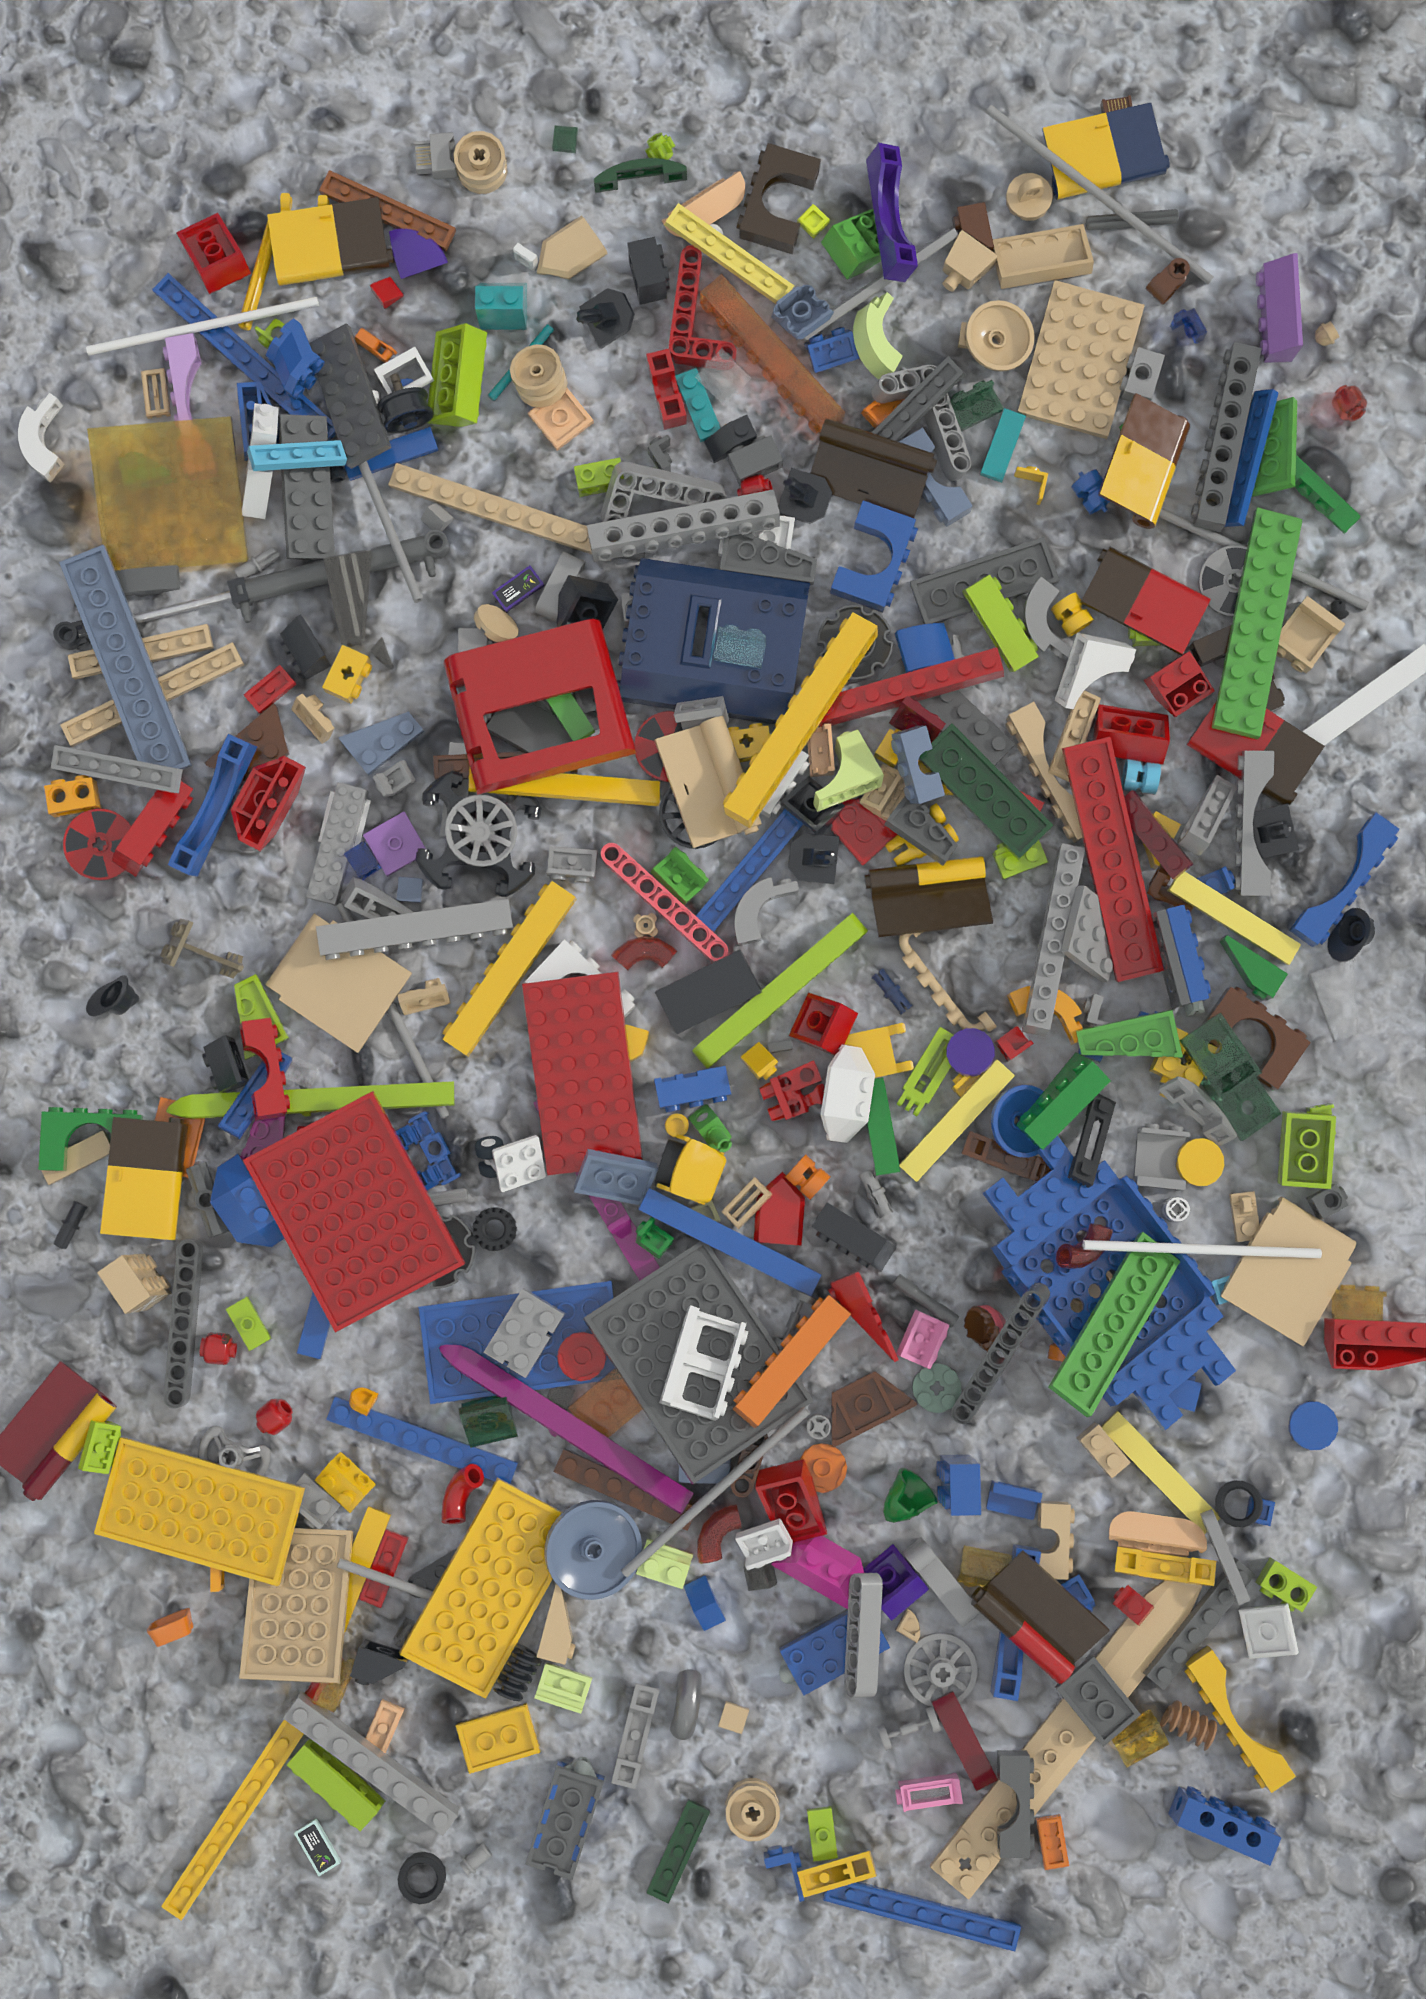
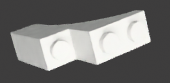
(259, 482)

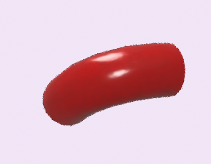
(458, 1492)

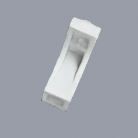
(31, 437)

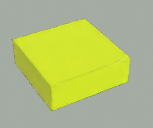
(813, 221)

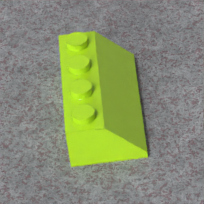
(457, 375)

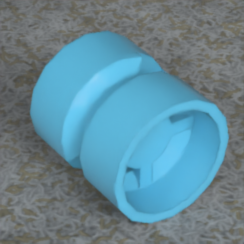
(1148, 780)

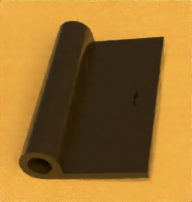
(872, 468)

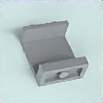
(1158, 1157)

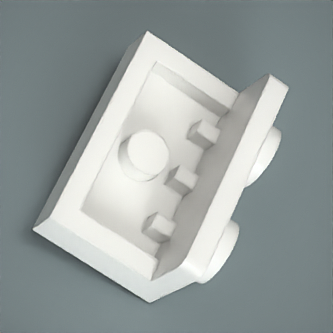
(764, 1544)

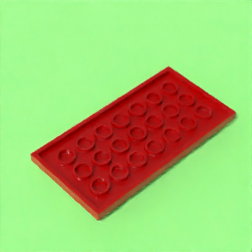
(581, 1069)

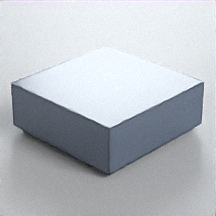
(409, 889)

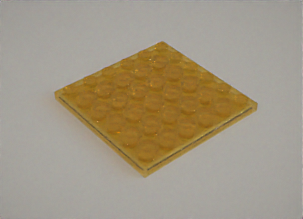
(169, 493)

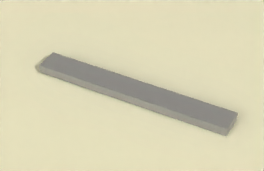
(879, 283)

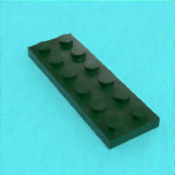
(985, 791)

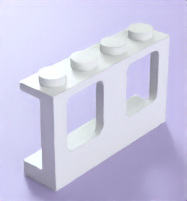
(688, 1360)

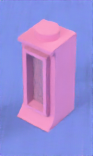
(929, 1792)

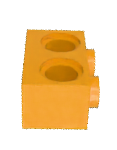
(72, 803)

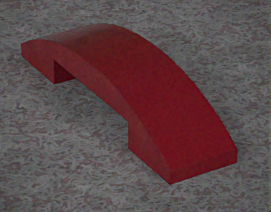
(964, 1740)

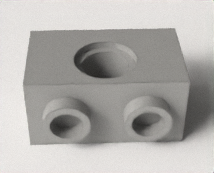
(1142, 362)

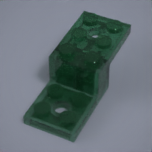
(1230, 1076)

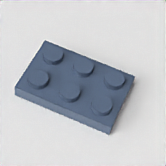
(615, 1177)

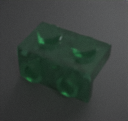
(976, 404)

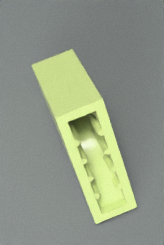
(856, 773)

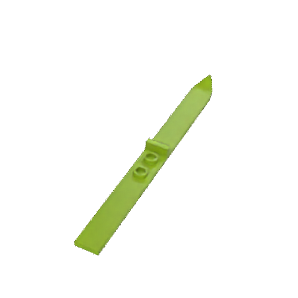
(324, 1099)

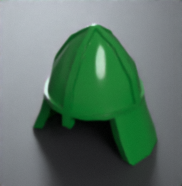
(907, 1497)

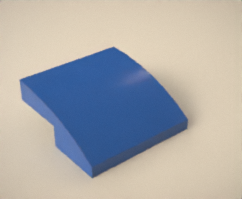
(924, 646)

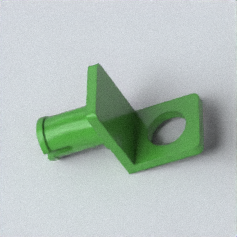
(712, 1129)

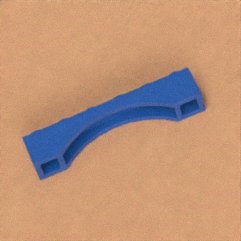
(229, 772)
(1372, 841)
(1009, 1658)

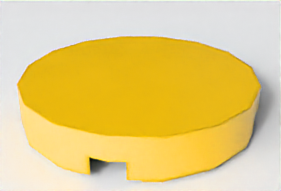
(1200, 1162)

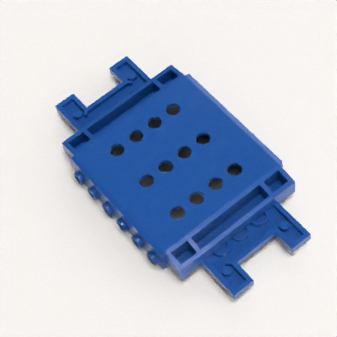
(1051, 1214)

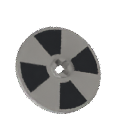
(1216, 575)

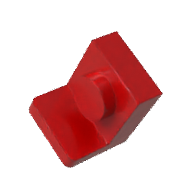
(1132, 1604)

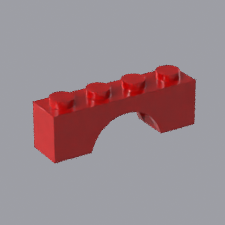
(259, 1038)

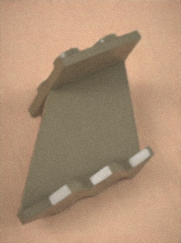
(180, 930)

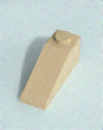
(557, 1633)

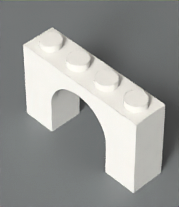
(568, 961)

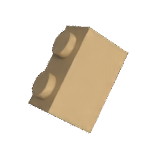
(1103, 1450)

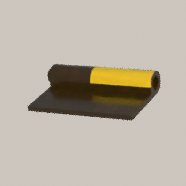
(929, 896)

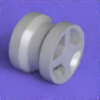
(817, 1428)

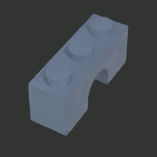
(909, 746)

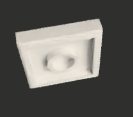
(1268, 1631)

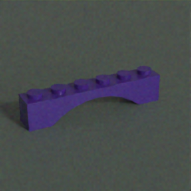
(896, 251)

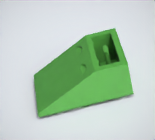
(854, 244)

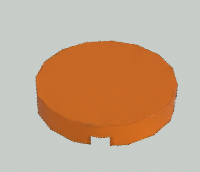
(826, 1466)

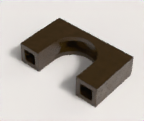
(776, 167)
(1215, 647)

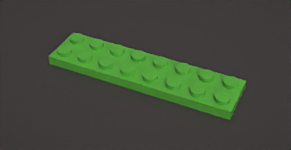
(1113, 1327)

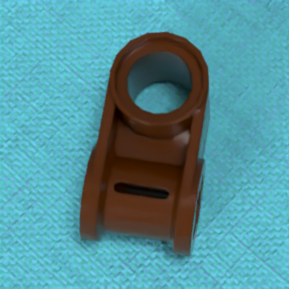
(1167, 282)

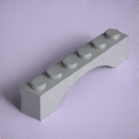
(1254, 875)

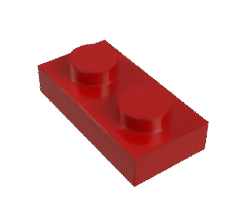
(269, 689)

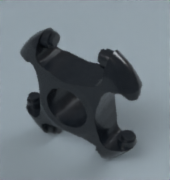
(432, 869)

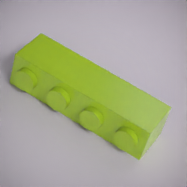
(1000, 623)
(336, 1784)

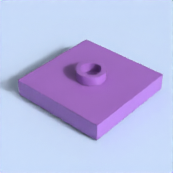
(394, 843)

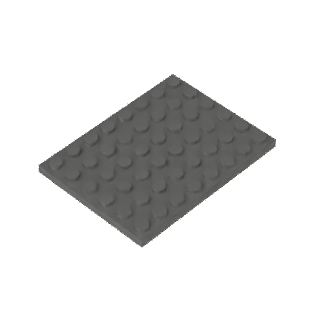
(640, 1338)

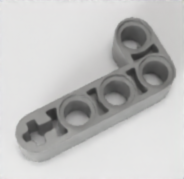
(941, 1581)

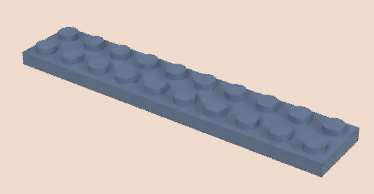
(124, 659)

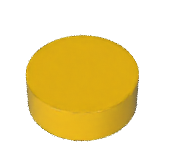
(676, 1124)

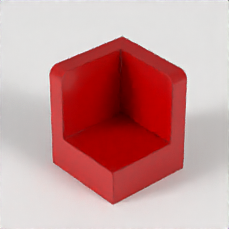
(1013, 1043)

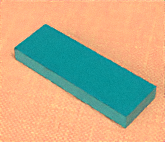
(1003, 445)

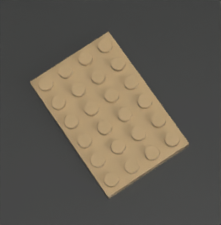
(1080, 359)
(300, 1624)

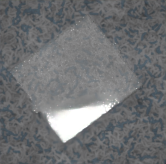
(723, 376)

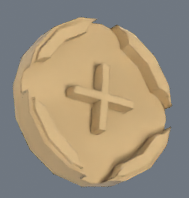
(1029, 196)

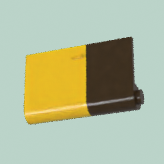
(328, 241)
(144, 1178)

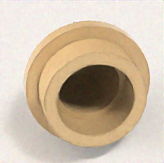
(1326, 334)

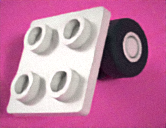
(510, 1163)

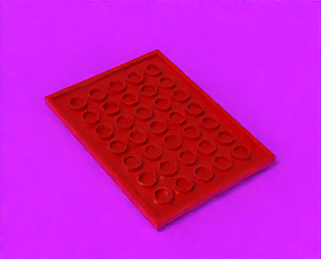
(354, 1211)

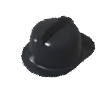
(1350, 935)
(112, 998)

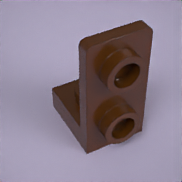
(1158, 889)

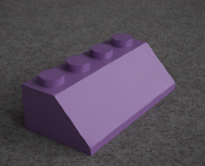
(1280, 309)

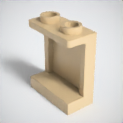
(1307, 635)

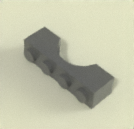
(1014, 1835)

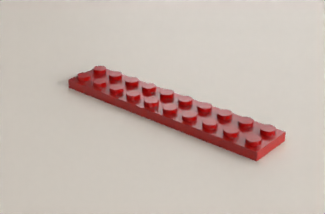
(1113, 858)

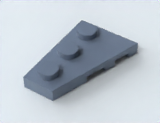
(381, 741)

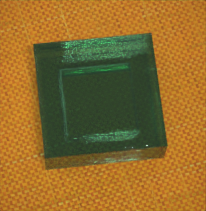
(565, 139)

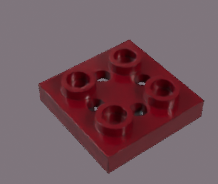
(913, 714)

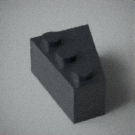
(853, 1237)

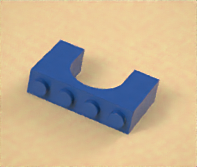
(896, 532)

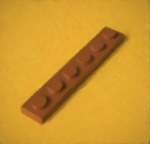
(392, 212)

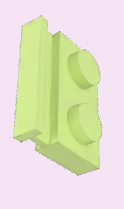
(667, 1565)
(563, 1687)

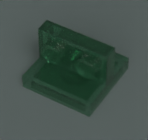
(487, 1420)

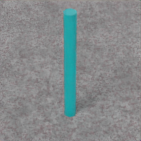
(506, 379)

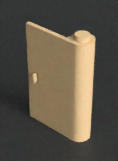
(709, 768)

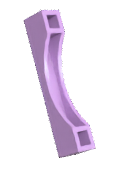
(184, 362)

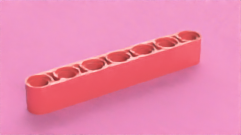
(656, 894)

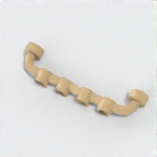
(940, 996)

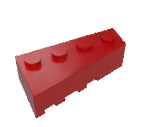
(150, 829)

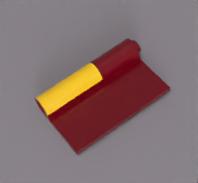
(51, 1430)

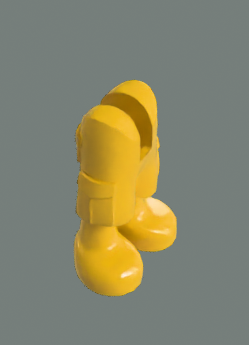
(912, 851)

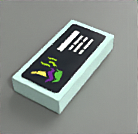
(317, 1847)

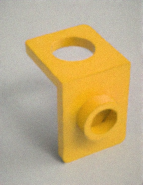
(1033, 474)

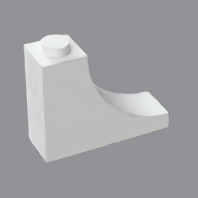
(1089, 660)

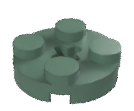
(926, 1397)

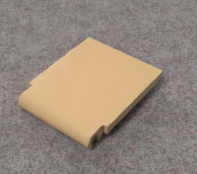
(339, 994)
(1290, 1290)

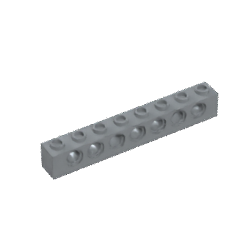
(692, 517)
(1049, 958)

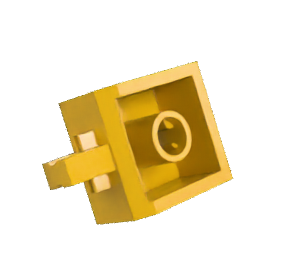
(1171, 1068)

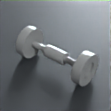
(909, 1728)

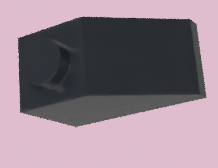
(730, 436)

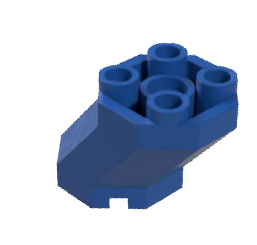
(294, 359)

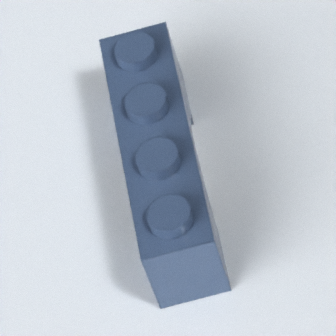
(949, 502)

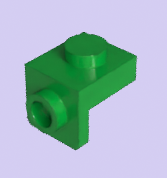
(653, 1238)

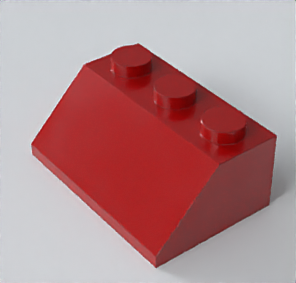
(1134, 733)

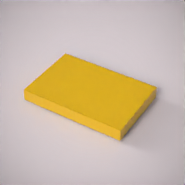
(498, 1738)

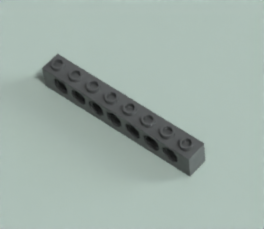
(1247, 359)

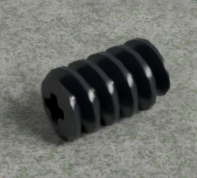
(518, 1674)

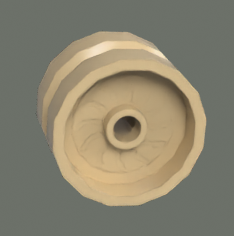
(480, 162)
(538, 376)
(755, 1824)

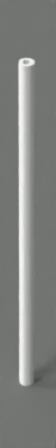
(202, 326)
(1201, 1249)

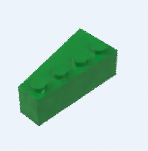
(1063, 1100)

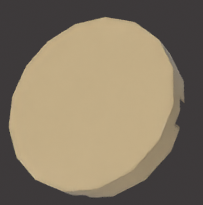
(496, 623)

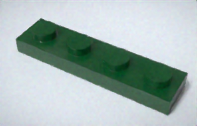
(678, 1851)

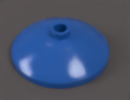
(1009, 1105)

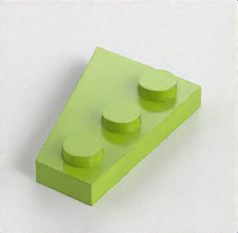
(255, 1004)

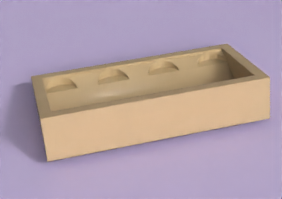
(1042, 256)

